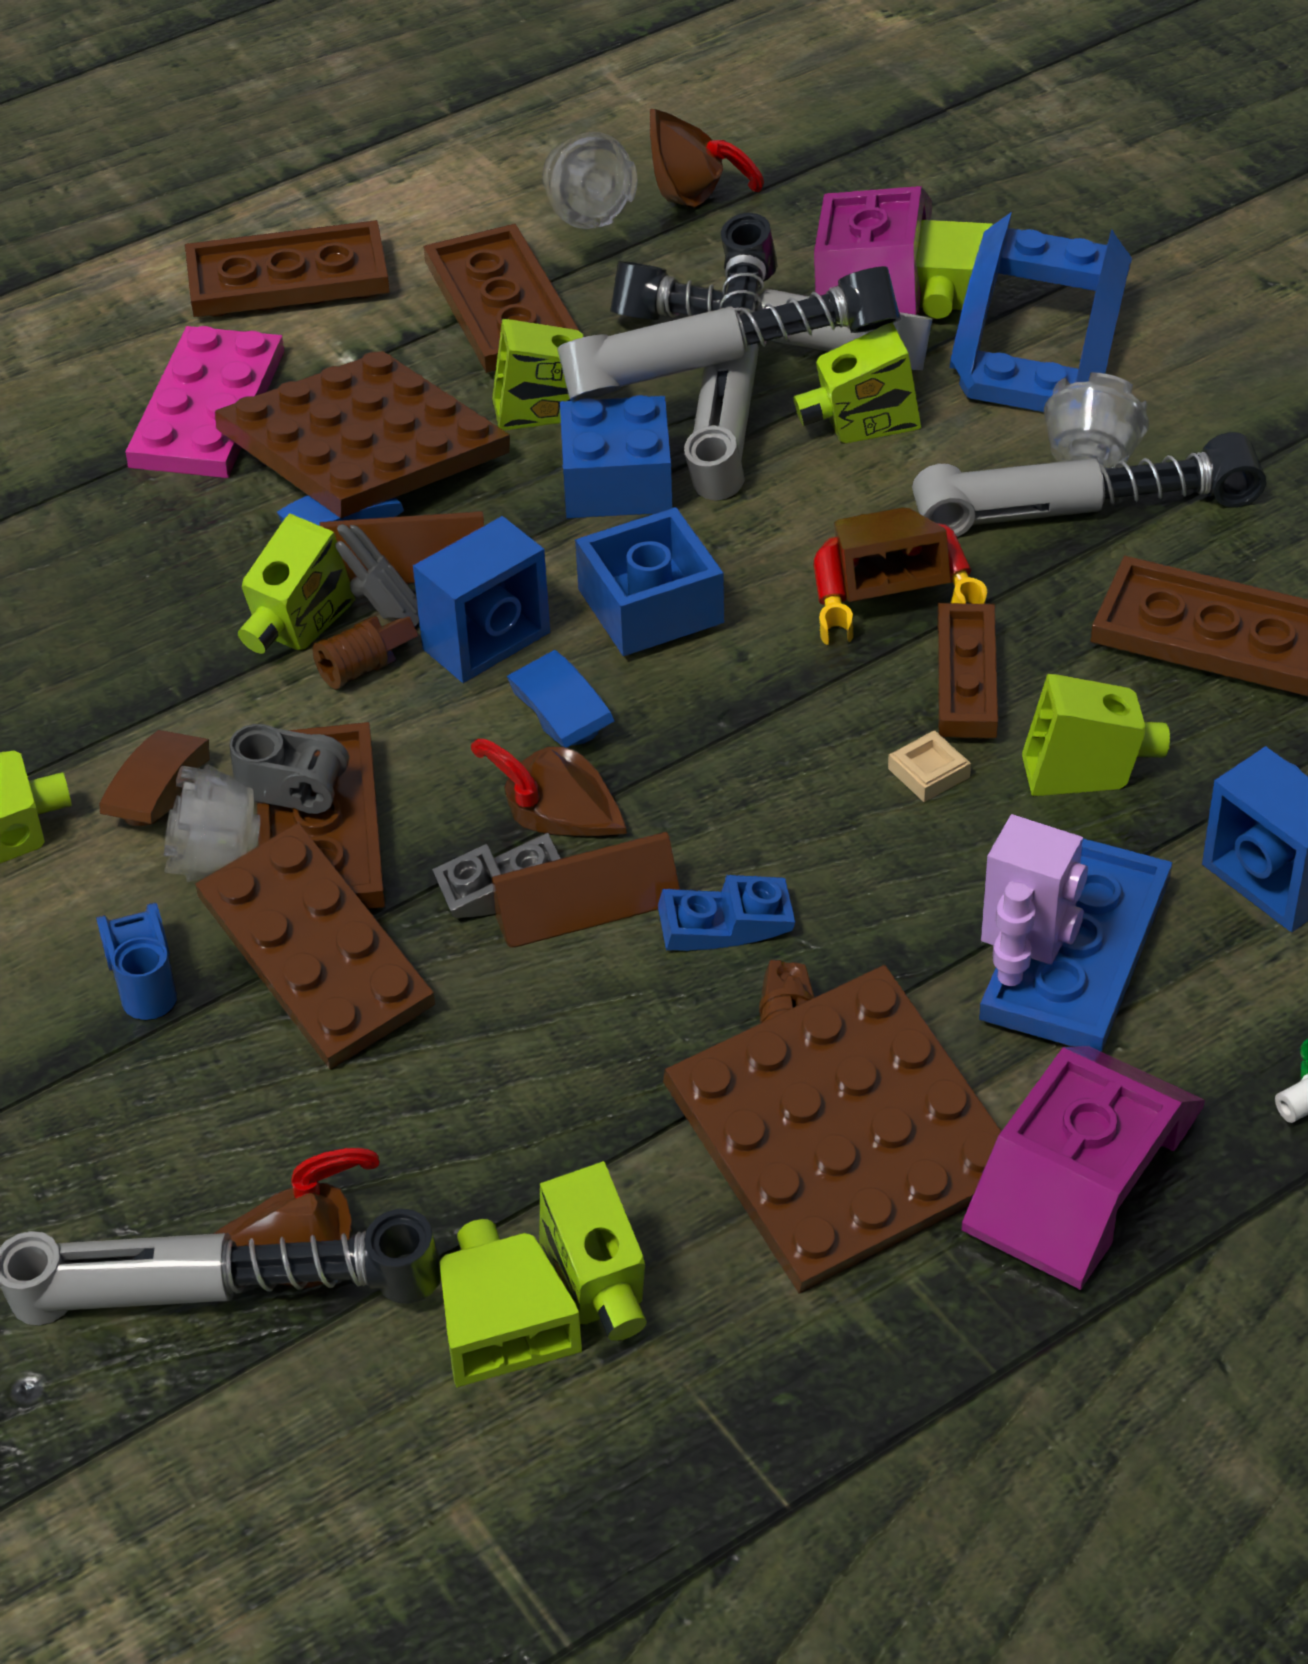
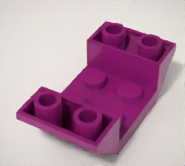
(872, 231)
(1074, 1159)

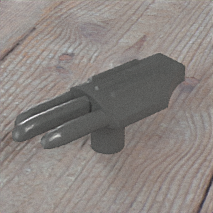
(381, 581)

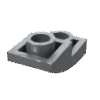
(468, 878)

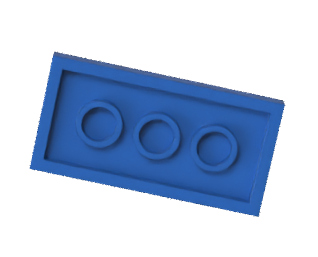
(1087, 981)

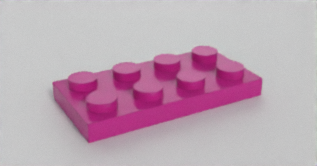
(203, 375)

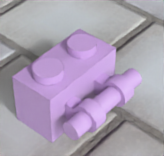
(1031, 895)

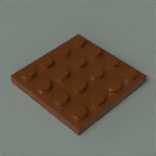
(361, 433)
(838, 1126)

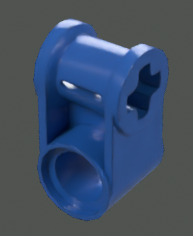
(140, 962)

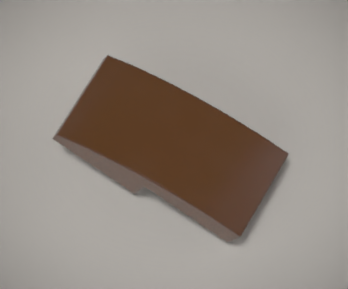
(147, 780)

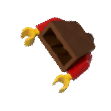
(888, 556)

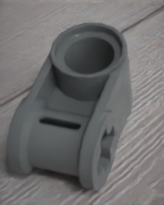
(284, 768)

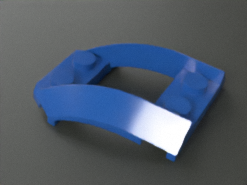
(1047, 259)

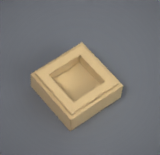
(929, 766)

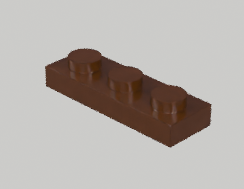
(967, 671)

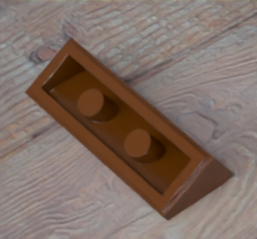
(410, 538)
(584, 890)

